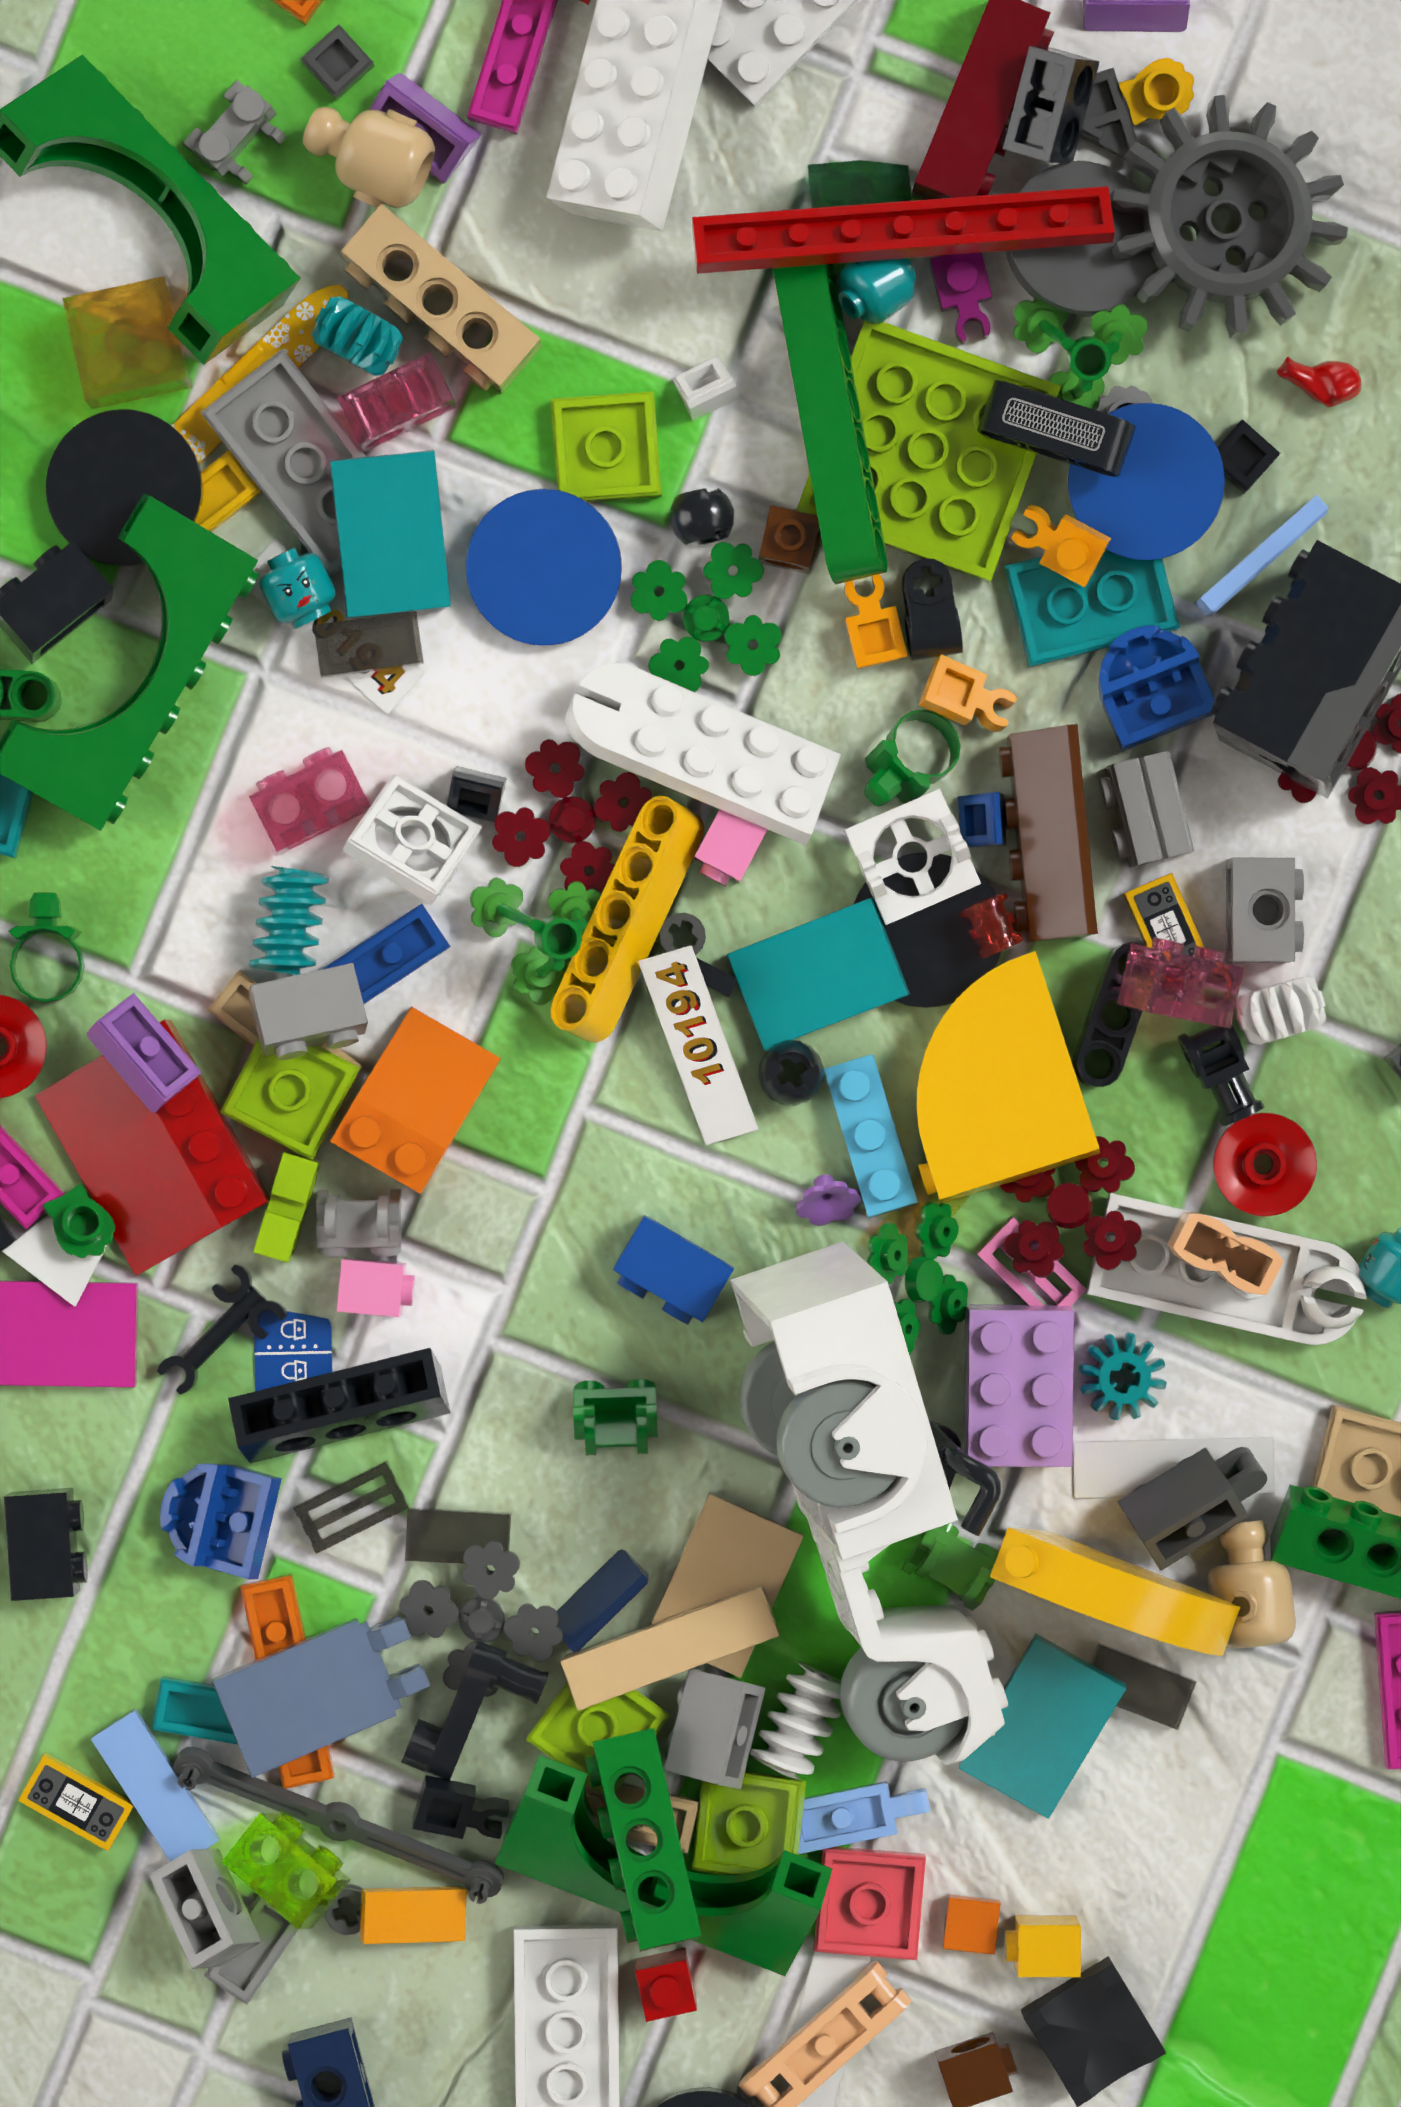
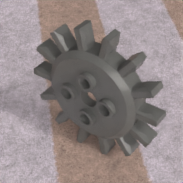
(1247, 174)

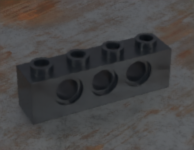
(339, 1405)

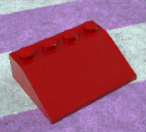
(159, 1173)

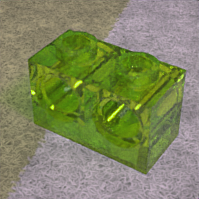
(280, 1880)

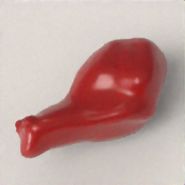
(1326, 383)

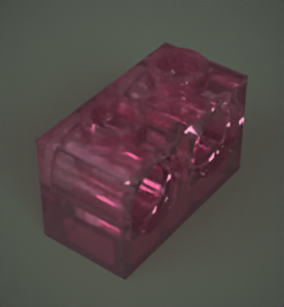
(397, 402)
(315, 813)
(1180, 987)

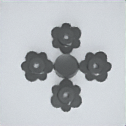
(482, 1616)

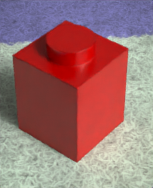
(665, 1984)

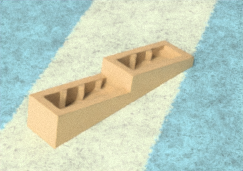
(669, 1647)

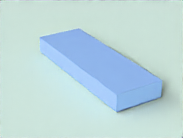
(1262, 556)
(153, 1786)

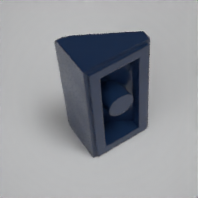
(600, 1599)

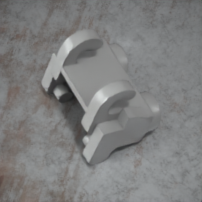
(234, 132)
(358, 1224)

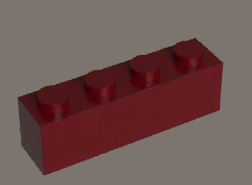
(982, 101)

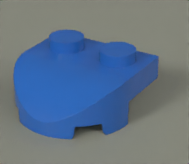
(1152, 685)
(221, 1517)

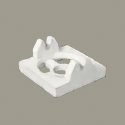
(404, 796)
(961, 874)

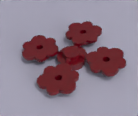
(1369, 779)
(571, 817)
(1070, 1208)

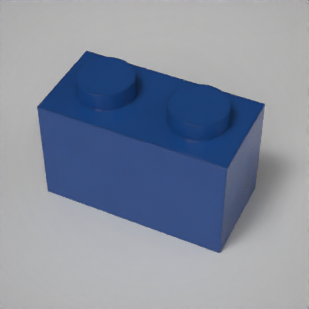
(672, 1270)

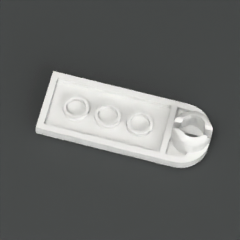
(766, 39)
(702, 748)
(1170, 1285)
(566, 2016)

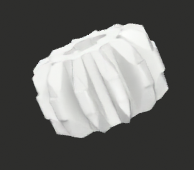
(1280, 1010)

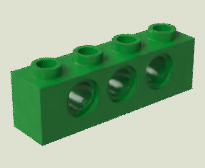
(1345, 1557)
(640, 1756)

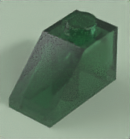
(856, 183)

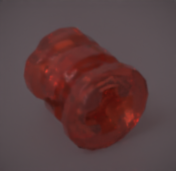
(992, 925)

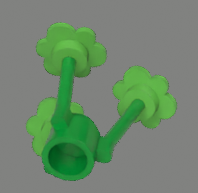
(1088, 357)
(555, 937)

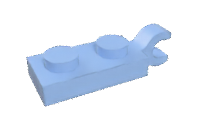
(856, 1815)

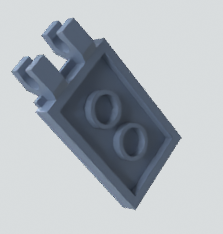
(315, 1692)

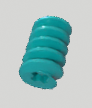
(288, 921)

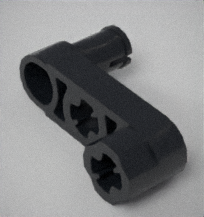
(438, 1748)

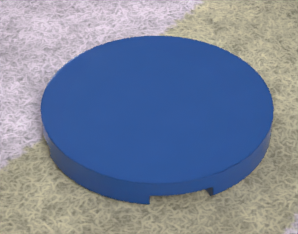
(1164, 490)
(543, 567)

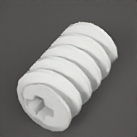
(800, 1723)

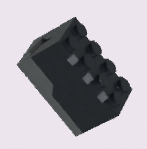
(1317, 670)

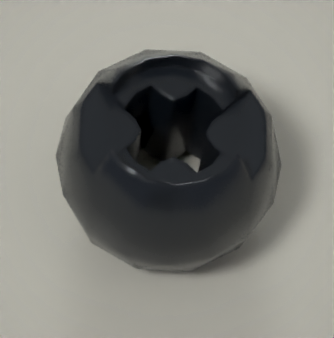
(702, 516)
(811, 1078)

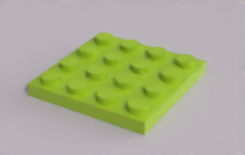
(934, 476)

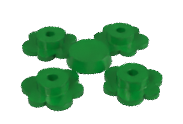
(706, 616)
(924, 1275)

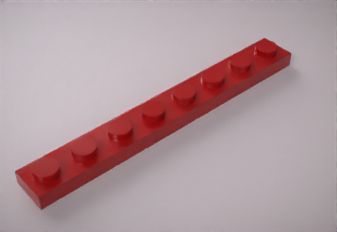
(902, 229)

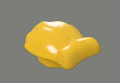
(1157, 90)

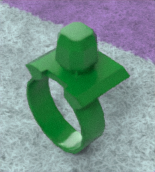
(892, 777)
(45, 909)

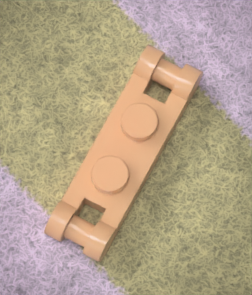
(827, 2040)

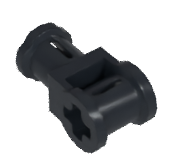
(1218, 1068)

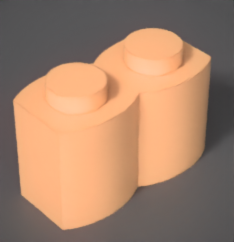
(1235, 1258)

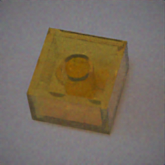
(125, 343)

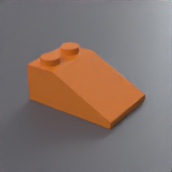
(415, 1100)

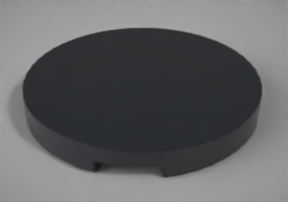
(105, 471)
(935, 943)

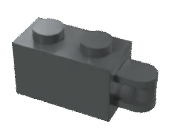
(1192, 1502)

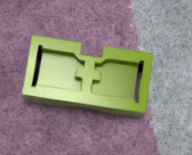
(287, 1207)

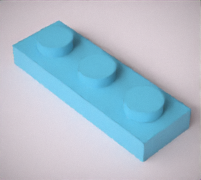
(871, 1136)

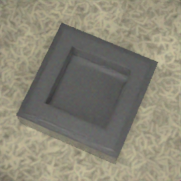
(337, 62)

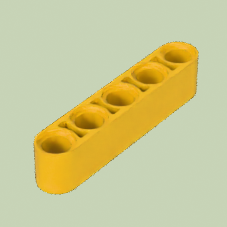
(633, 895)

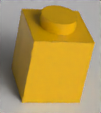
(1045, 1946)

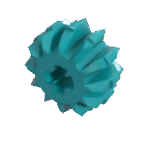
(357, 336)
(1131, 1391)

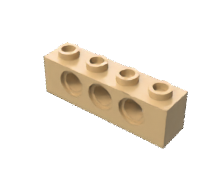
(388, 238)

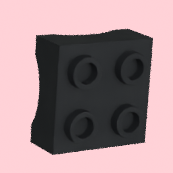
(1092, 2031)

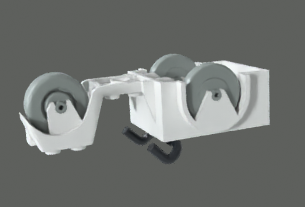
(868, 1472)

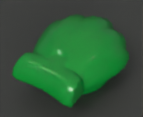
(80, 1223)

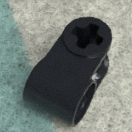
(933, 621)

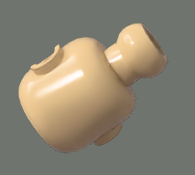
(375, 154)
(1256, 1586)

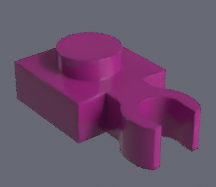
(961, 285)

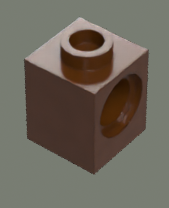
(789, 539)
(976, 2070)

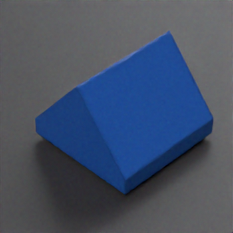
(982, 819)

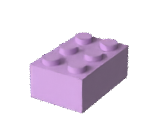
(1019, 1385)

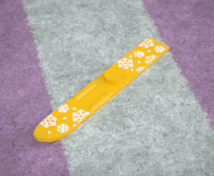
(290, 334)

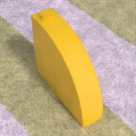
(999, 1087)
(1114, 1590)

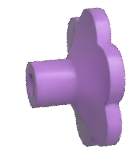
(827, 1201)

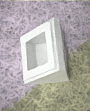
(706, 388)

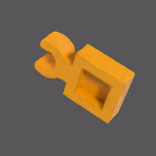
(1069, 548)
(875, 632)
(959, 694)

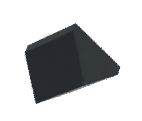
(476, 793)

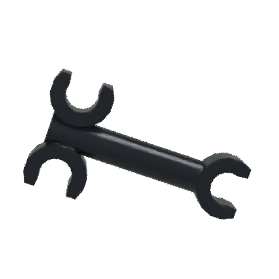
(248, 1304)

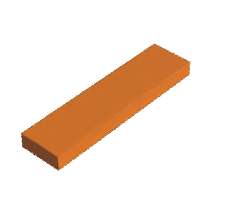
(274, 1625)

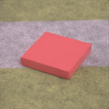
(871, 1903)

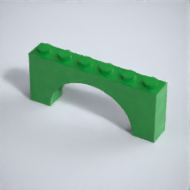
(89, 125)
(196, 586)
(745, 1915)

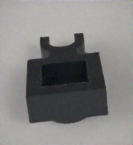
(451, 1806)

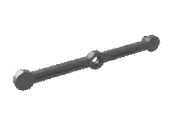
(198, 1767)

